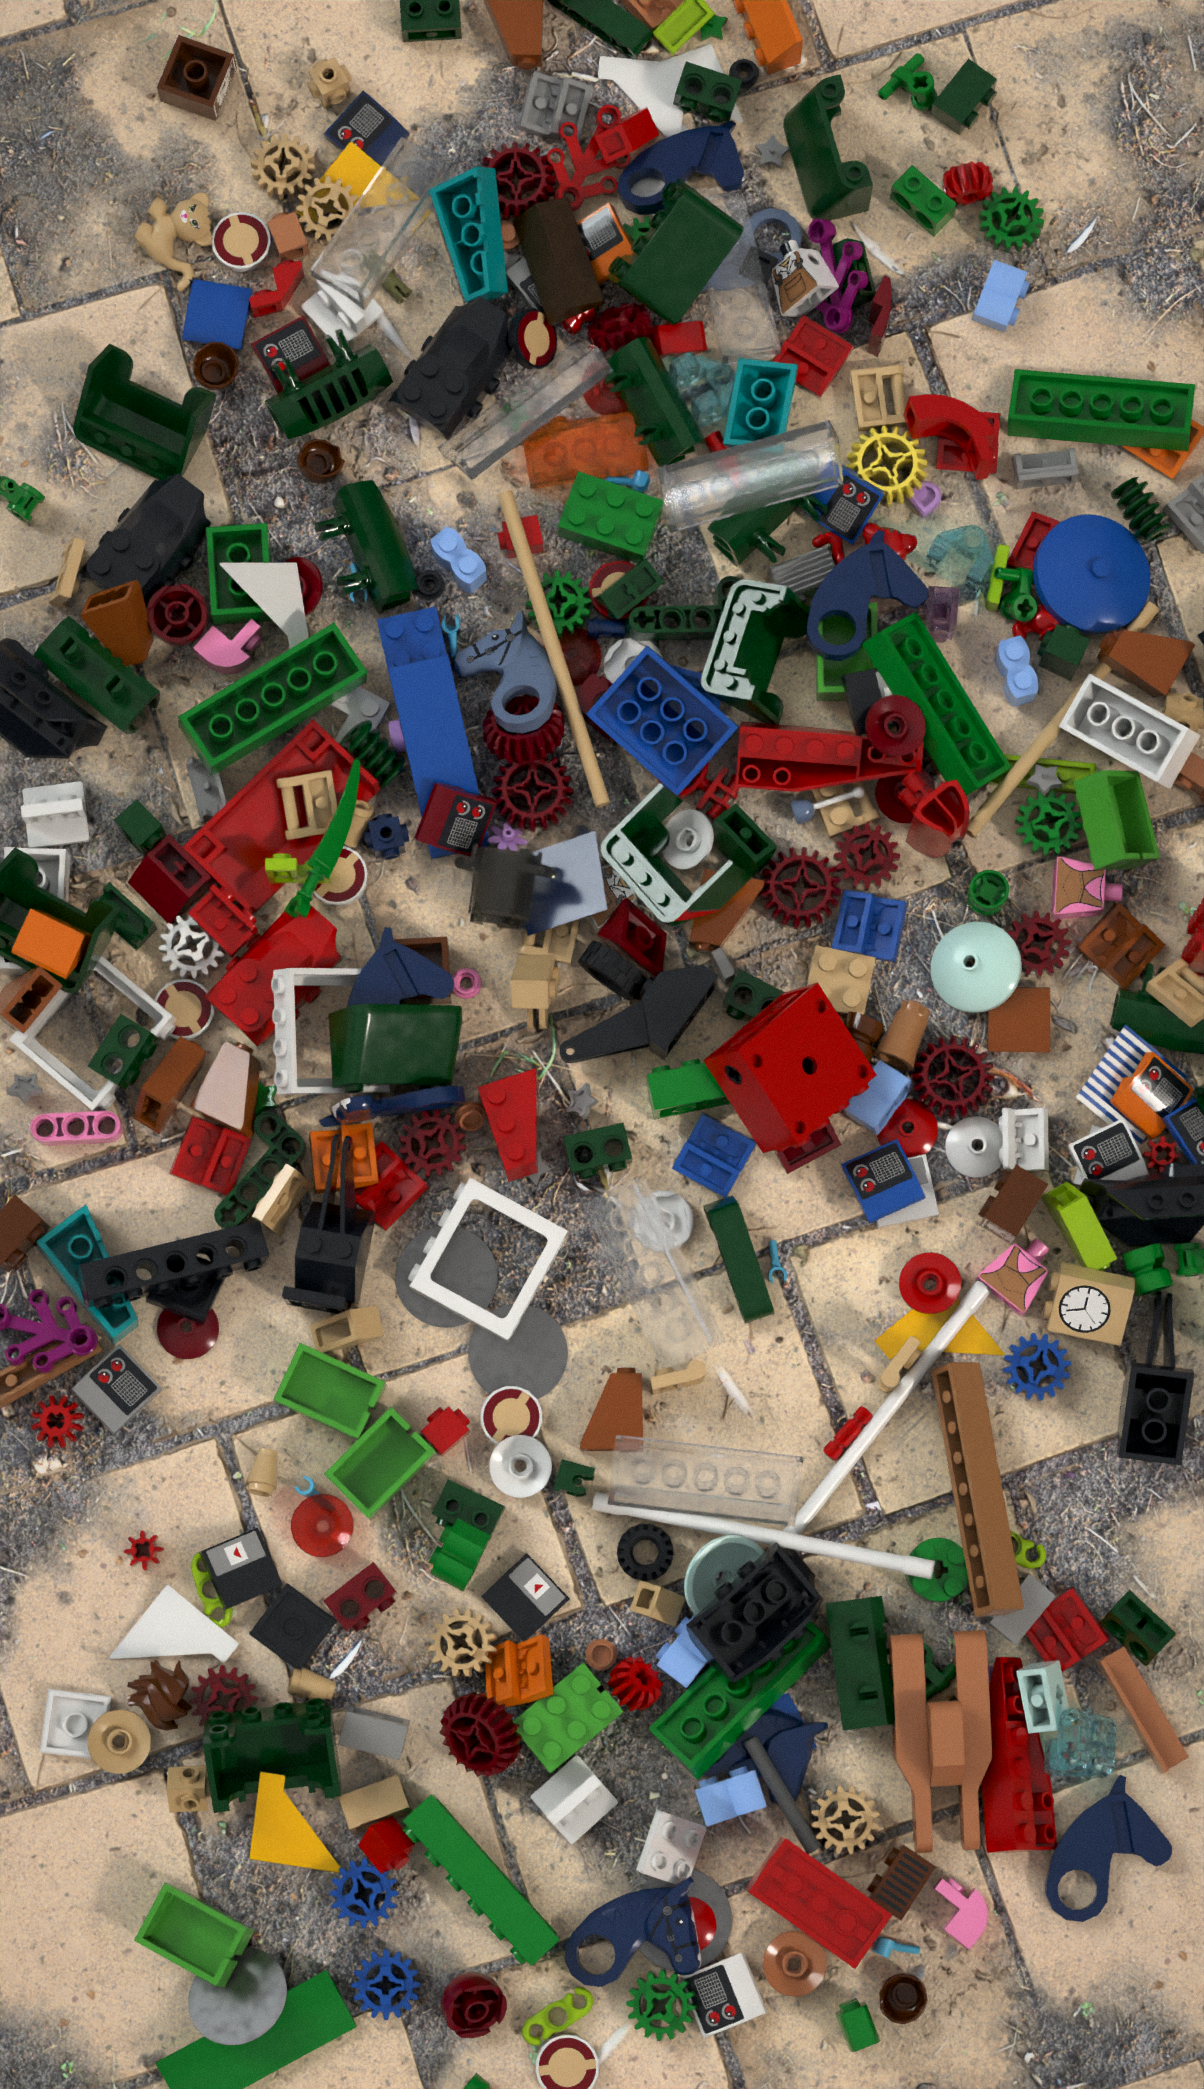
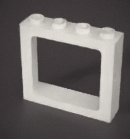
(285, 1030)
(105, 1096)
(435, 1247)

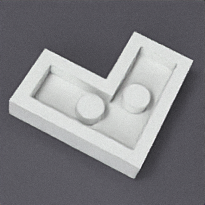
(359, 707)

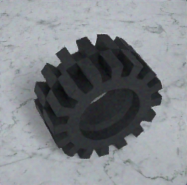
(653, 1534)

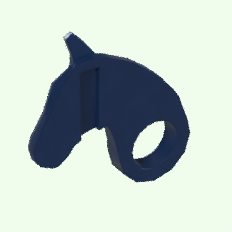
(787, 1743)

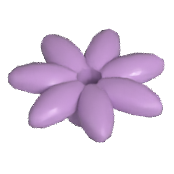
(507, 837)

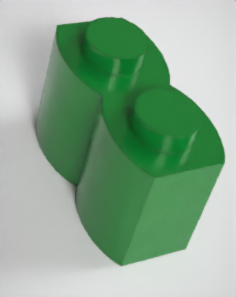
(459, 1554)
(857, 2025)

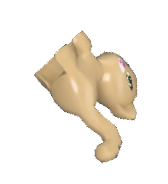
(188, 222)

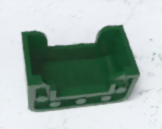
(676, 253)
(276, 1740)

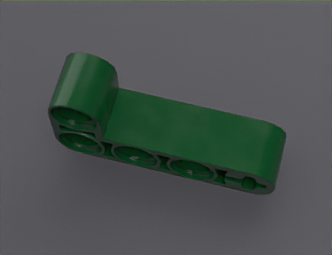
(608, 23)
(682, 615)
(255, 1177)
(739, 1258)

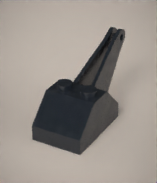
(653, 1023)
(335, 1237)
(1155, 1400)

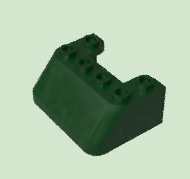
(139, 423)
(20, 894)

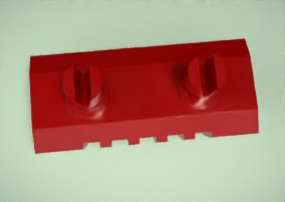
(938, 814)

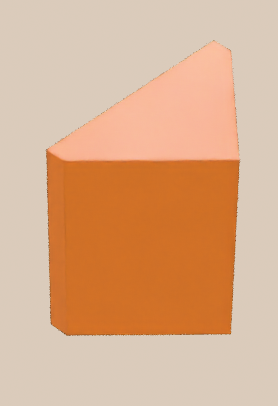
(51, 943)

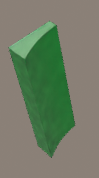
(1101, 410)
(954, 729)
(718, 1711)
(310, 2018)

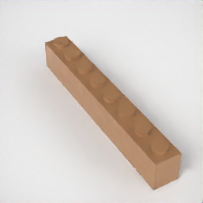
(977, 1489)

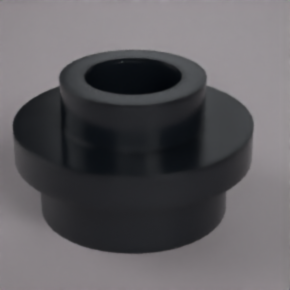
(748, 66)
(430, 576)

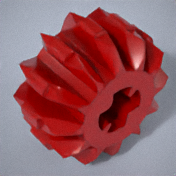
(968, 183)
(58, 1410)
(635, 1683)

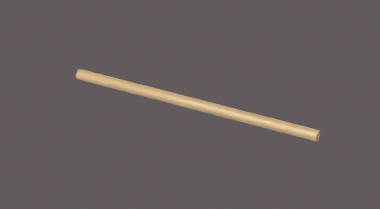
(553, 649)

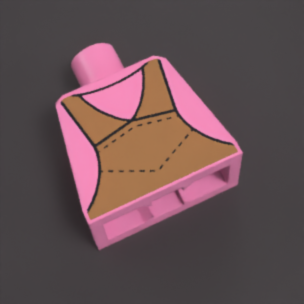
(1080, 890)
(1016, 1275)

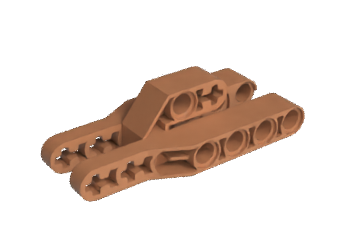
(956, 1731)

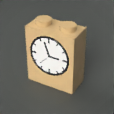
(1089, 1303)

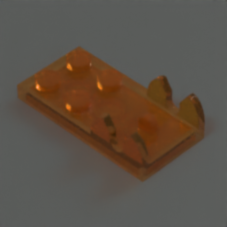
(588, 445)

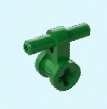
(918, 84)
(21, 498)
(1019, 595)
(1190, 1259)
(937, 1680)

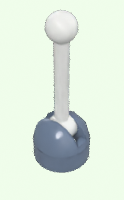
(804, 809)

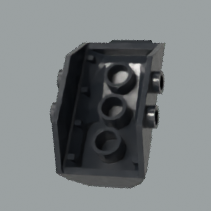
(456, 369)
(152, 539)
(36, 712)
(1151, 1206)
(756, 1613)

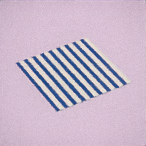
(1116, 1064)

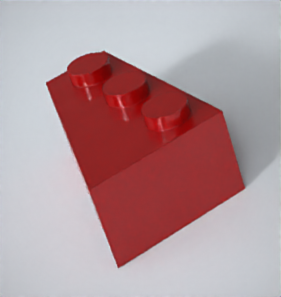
(513, 1120)

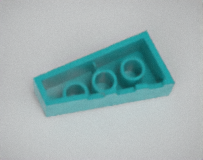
(473, 231)
(76, 1243)

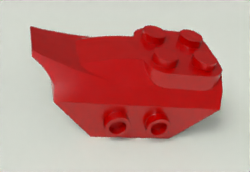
(246, 991)

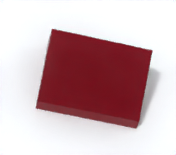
(635, 938)

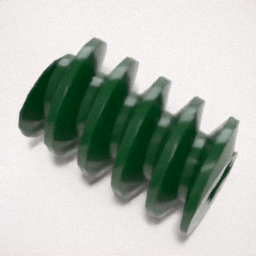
(1140, 510)
(374, 752)

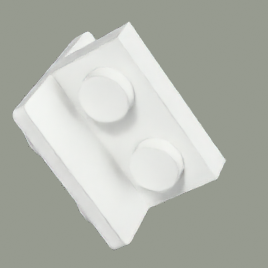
(335, 311)
(55, 815)
(574, 1799)
(671, 1848)

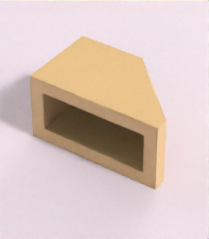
(347, 1329)

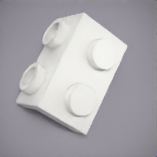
(1024, 1139)

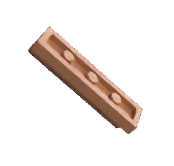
(1142, 1709)

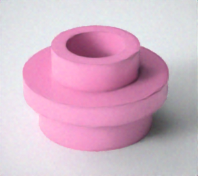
(466, 973)

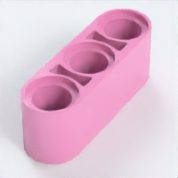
(63, 1121)

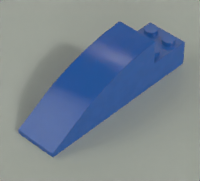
(427, 706)

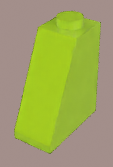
(1079, 1226)

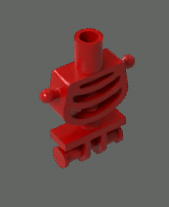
(709, 788)

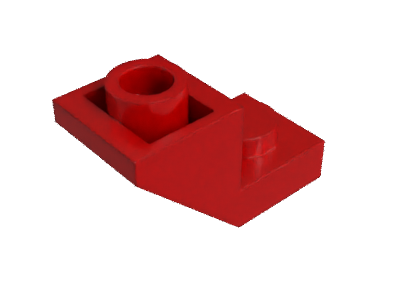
(627, 135)
(287, 278)
(678, 339)

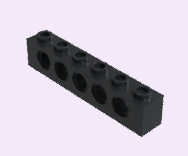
(245, 1237)

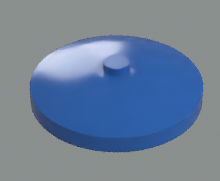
(1091, 574)

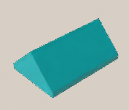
(759, 401)

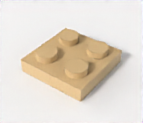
(843, 978)

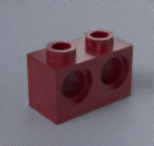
(356, 1590)

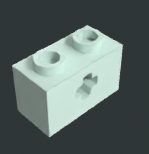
(1042, 1695)

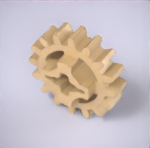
(272, 163)
(309, 201)
(455, 1652)
(847, 1834)

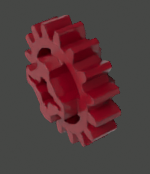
(619, 326)
(877, 862)
(1042, 957)
(420, 1136)
(217, 1686)

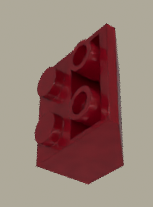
(170, 879)

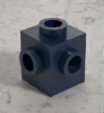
(389, 847)

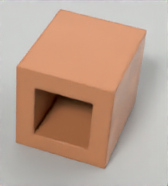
(288, 236)

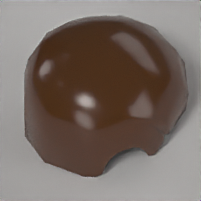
(215, 366)
(320, 461)
(903, 1998)

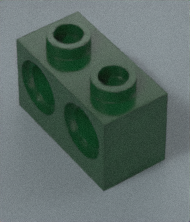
(710, 85)
(140, 827)
(760, 991)
(116, 1048)
(595, 1142)
(1137, 1628)

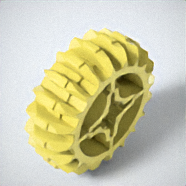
(908, 455)

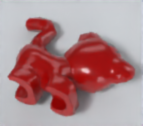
(901, 543)

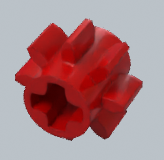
(1162, 1145)
(135, 1551)

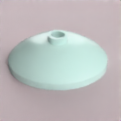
(988, 980)
(719, 1555)

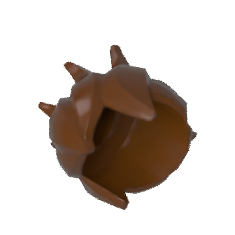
(161, 1695)

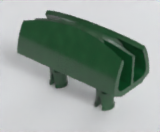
(330, 392)
(654, 402)
(746, 531)
(375, 545)
(97, 675)
(1155, 1021)
(861, 1662)

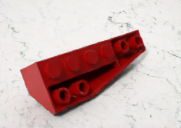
(812, 758)
(1014, 1787)

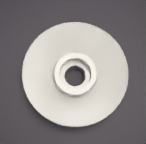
(683, 829)
(964, 1157)
(514, 1482)

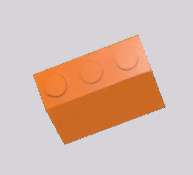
(773, 33)

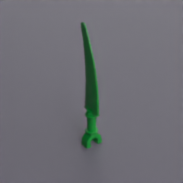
(329, 848)

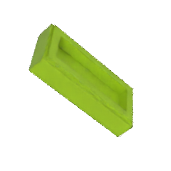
(682, 24)
(996, 585)

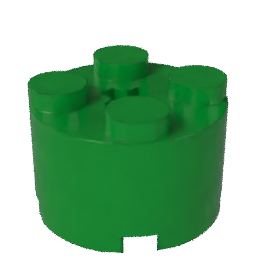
(951, 1559)

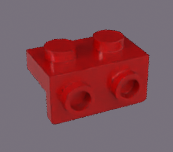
(223, 920)

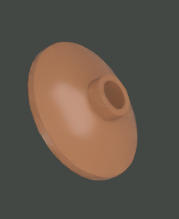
(811, 1968)

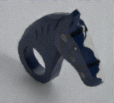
(366, 1108)
(649, 1915)

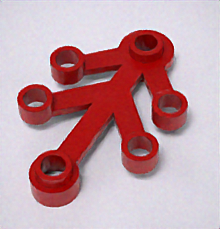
(585, 164)

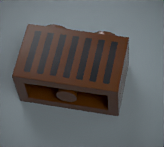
(900, 1881)

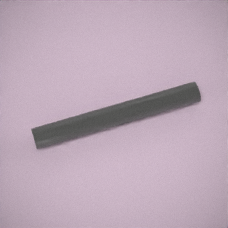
(782, 1794)

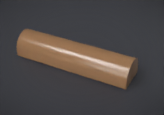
(24, 1378)

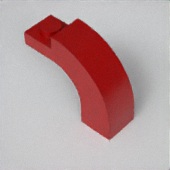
(954, 420)

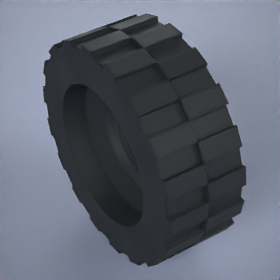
(612, 970)

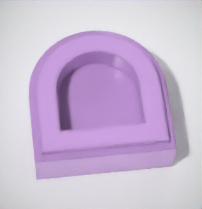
(925, 499)
(397, 736)

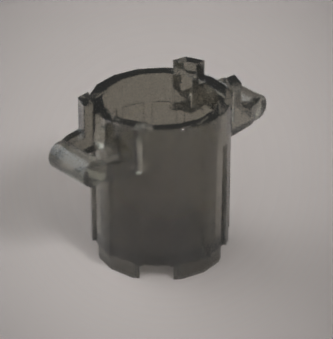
(503, 885)

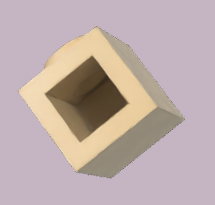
(657, 1603)

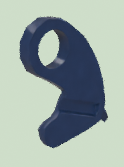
(699, 150)
(849, 586)
(398, 974)
(1088, 1844)

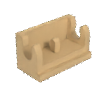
(374, 1804)

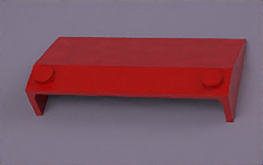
(254, 821)

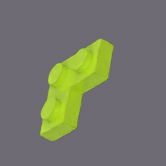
(286, 870)

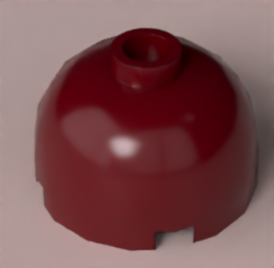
(177, 614)
(473, 2004)

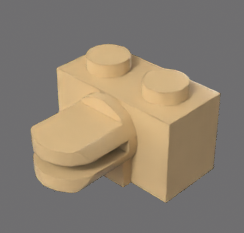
(534, 986)

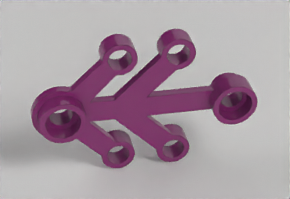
(838, 313)
(48, 1332)

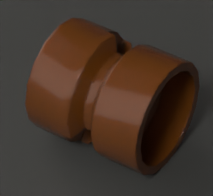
(864, 1031)

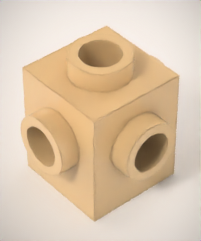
(329, 82)
(1185, 709)
(188, 1789)

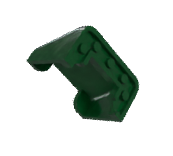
(827, 185)
(749, 644)
(394, 1045)

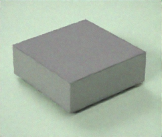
(722, 965)

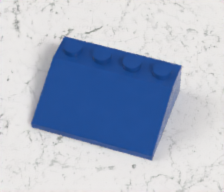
(662, 720)

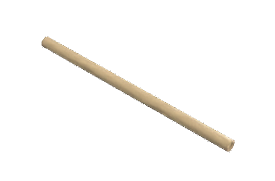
(1045, 738)

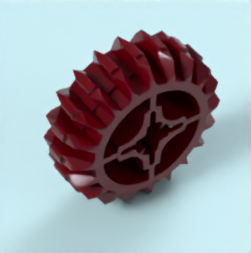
(528, 180)
(527, 745)
(545, 790)
(796, 914)
(956, 1091)
(480, 1734)

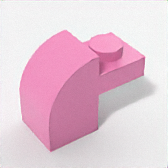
(227, 655)
(971, 1912)

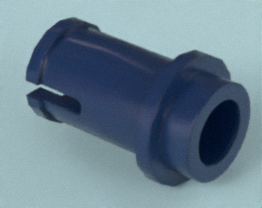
(606, 628)

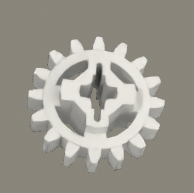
(182, 952)

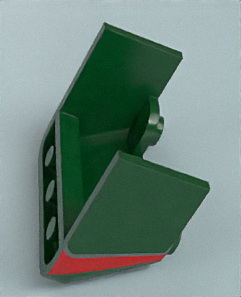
(634, 854)

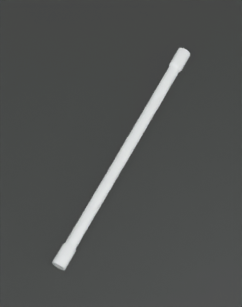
(967, 1307)
(906, 1564)

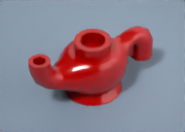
(1038, 625)

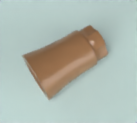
(904, 1036)

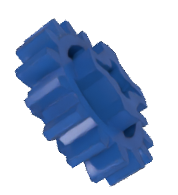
(1050, 1371)
(349, 1899)
(386, 1999)

